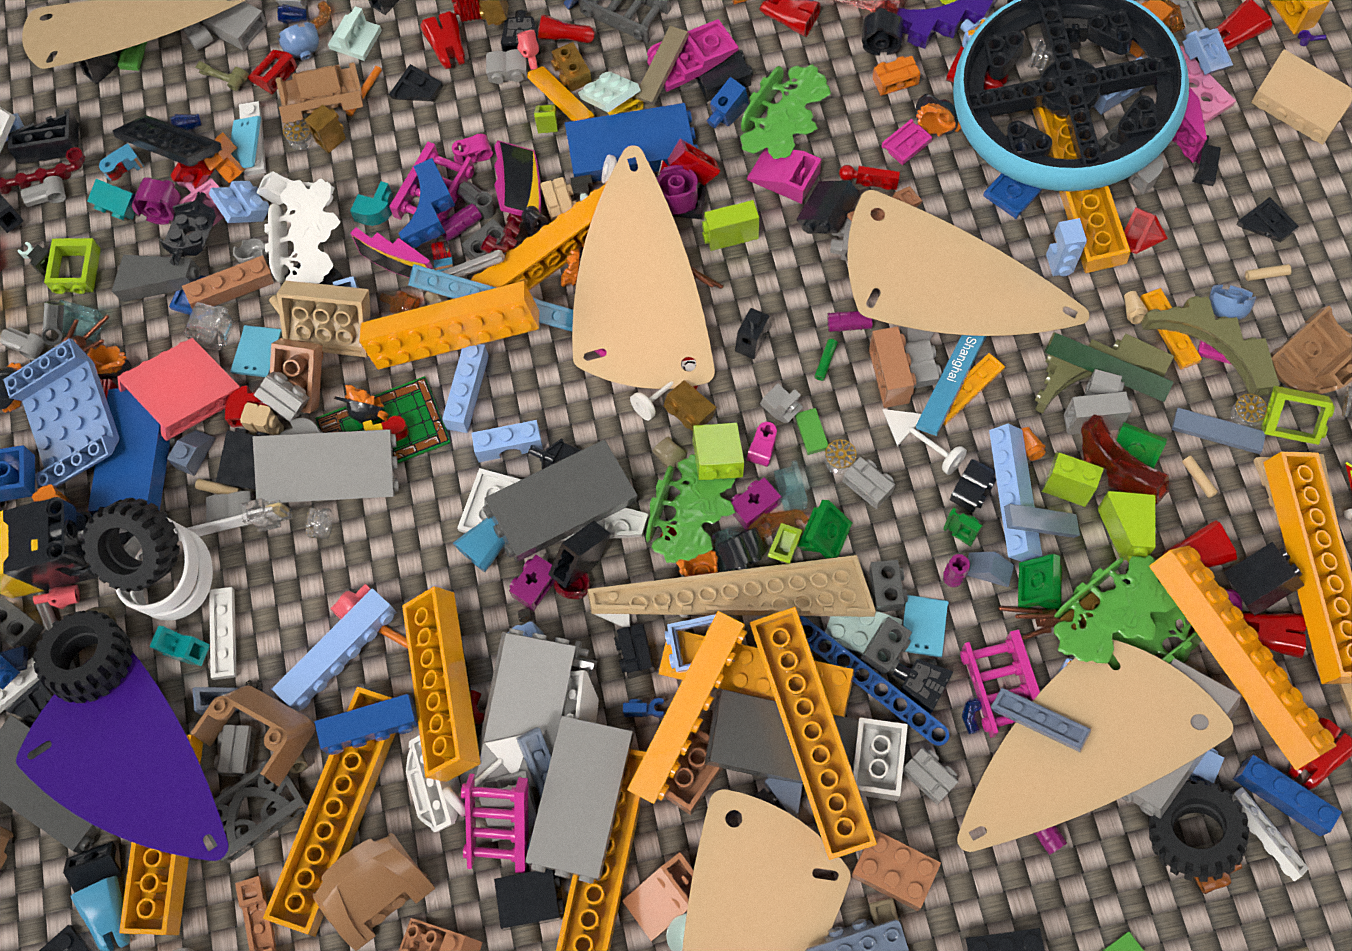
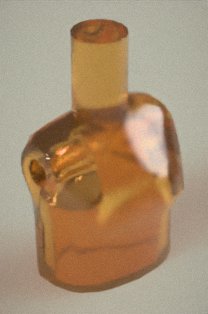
(400, 302)

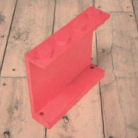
(179, 387)

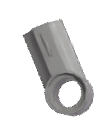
(198, 35)
(49, 191)
(25, 344)

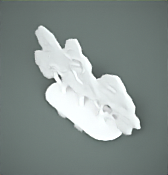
(308, 228)

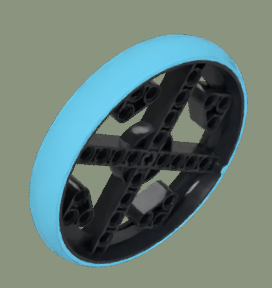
(1071, 81)

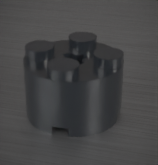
(882, 32)

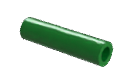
(826, 359)

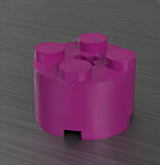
(678, 188)
(156, 200)

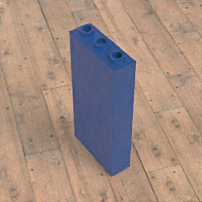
(650, 129)
(138, 459)

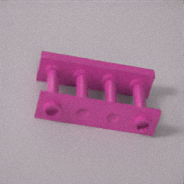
(411, 185)
(1021, 666)
(518, 815)

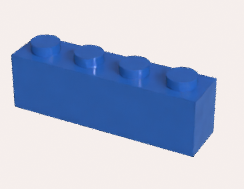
(366, 724)
(1287, 795)

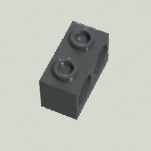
(473, 244)
(882, 586)
(15, 621)
(882, 643)

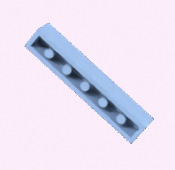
(1014, 488)
(334, 651)

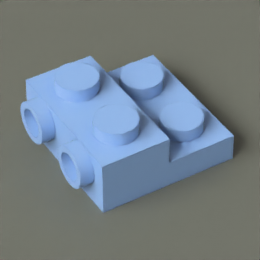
(1209, 50)
(240, 202)

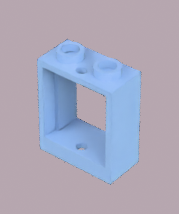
(672, 639)

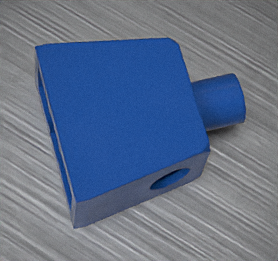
(728, 104)

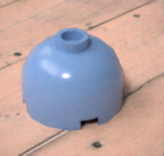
(299, 41)
(1231, 302)

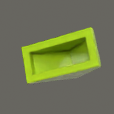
(546, 118)
(785, 543)

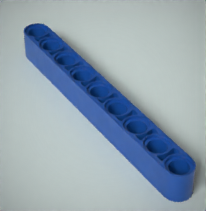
(875, 679)

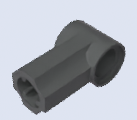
(482, 200)
(53, 320)

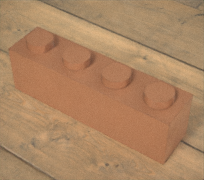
(229, 283)

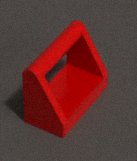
(283, 68)

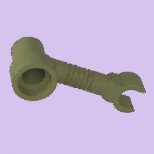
(234, 79)

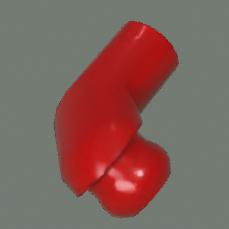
(475, 697)

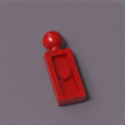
(871, 176)

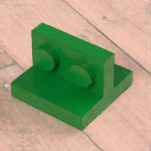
(1141, 443)
(825, 530)
(1040, 582)

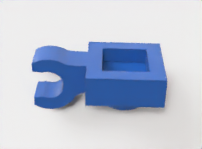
(637, 708)

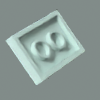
(609, 91)
(857, 632)

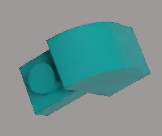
(373, 210)
(179, 647)

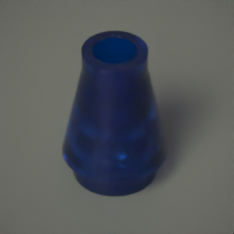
(291, 14)
(186, 121)

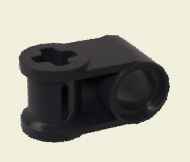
(533, 220)

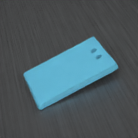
(245, 138)
(255, 351)
(927, 623)

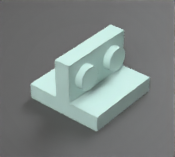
(355, 35)

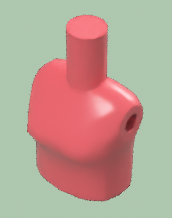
(528, 47)
(59, 596)
(348, 601)

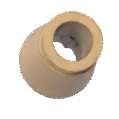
(1134, 307)

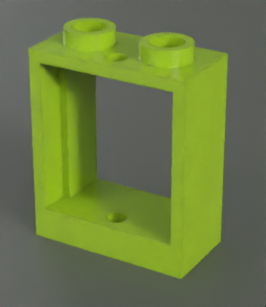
(72, 247)
(1275, 408)

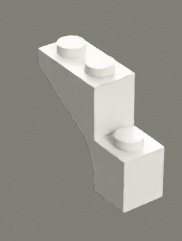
(274, 184)

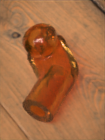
(324, 14)

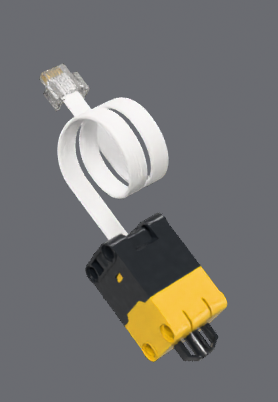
(45, 552)

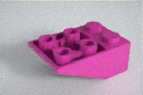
(1191, 133)
(787, 176)

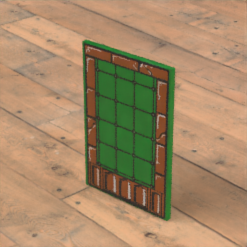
(411, 402)

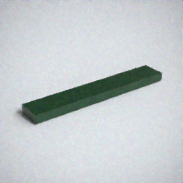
(1092, 359)

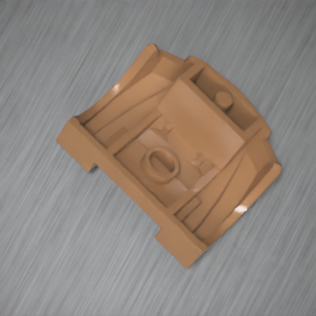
(316, 87)
(1316, 356)
(368, 887)

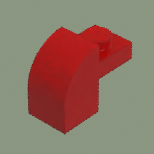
(196, 174)
(236, 403)

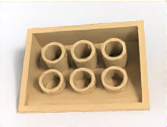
(1303, 97)
(324, 315)

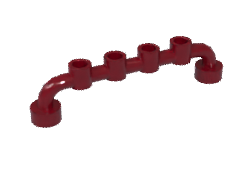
(74, 156)
(508, 240)

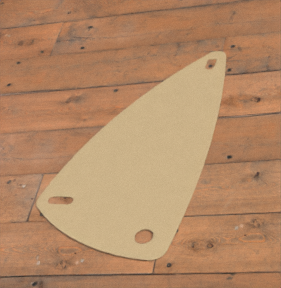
(106, 26)
(945, 277)
(638, 288)
(1136, 737)
(757, 881)

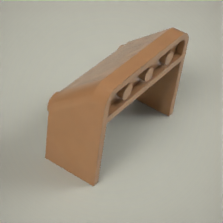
(287, 732)

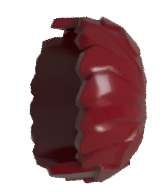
(576, 590)

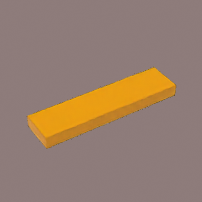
(559, 94)
(1177, 343)
(976, 380)

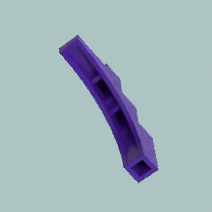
(946, 20)

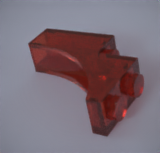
(1123, 469)

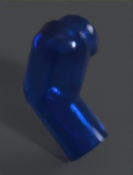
(968, 715)

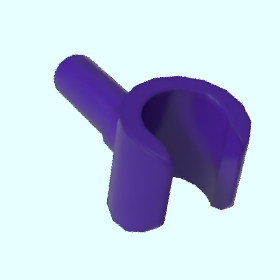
(1306, 35)

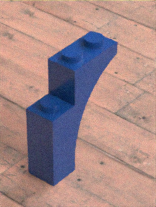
(433, 200)

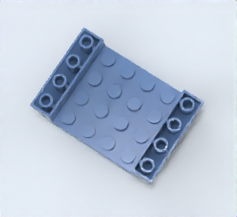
(65, 412)

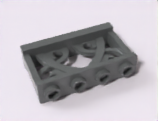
(285, 811)

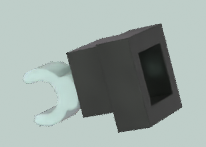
(581, 186)
(38, 257)

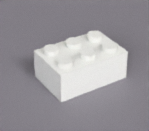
(879, 758)

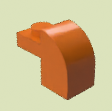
(223, 160)

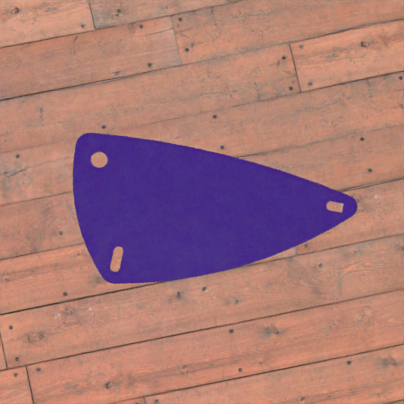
(126, 768)

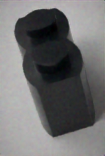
(972, 486)
(741, 549)

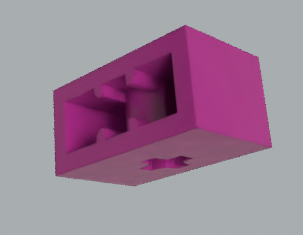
(759, 491)
(532, 593)

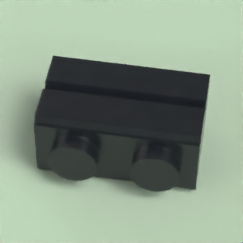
(635, 651)

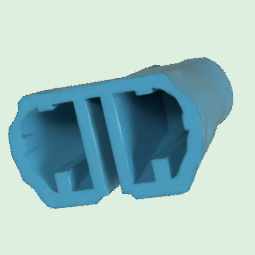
(480, 544)
(101, 910)

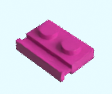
(907, 142)

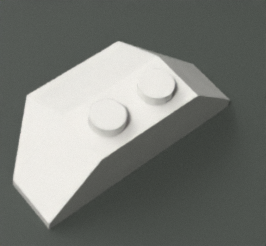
(580, 698)
(426, 793)

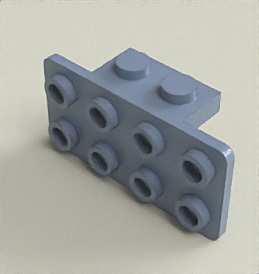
(864, 937)

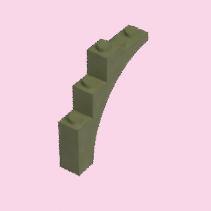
(1197, 319)
(1129, 349)

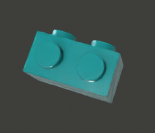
(113, 199)

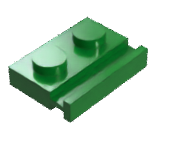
(963, 527)

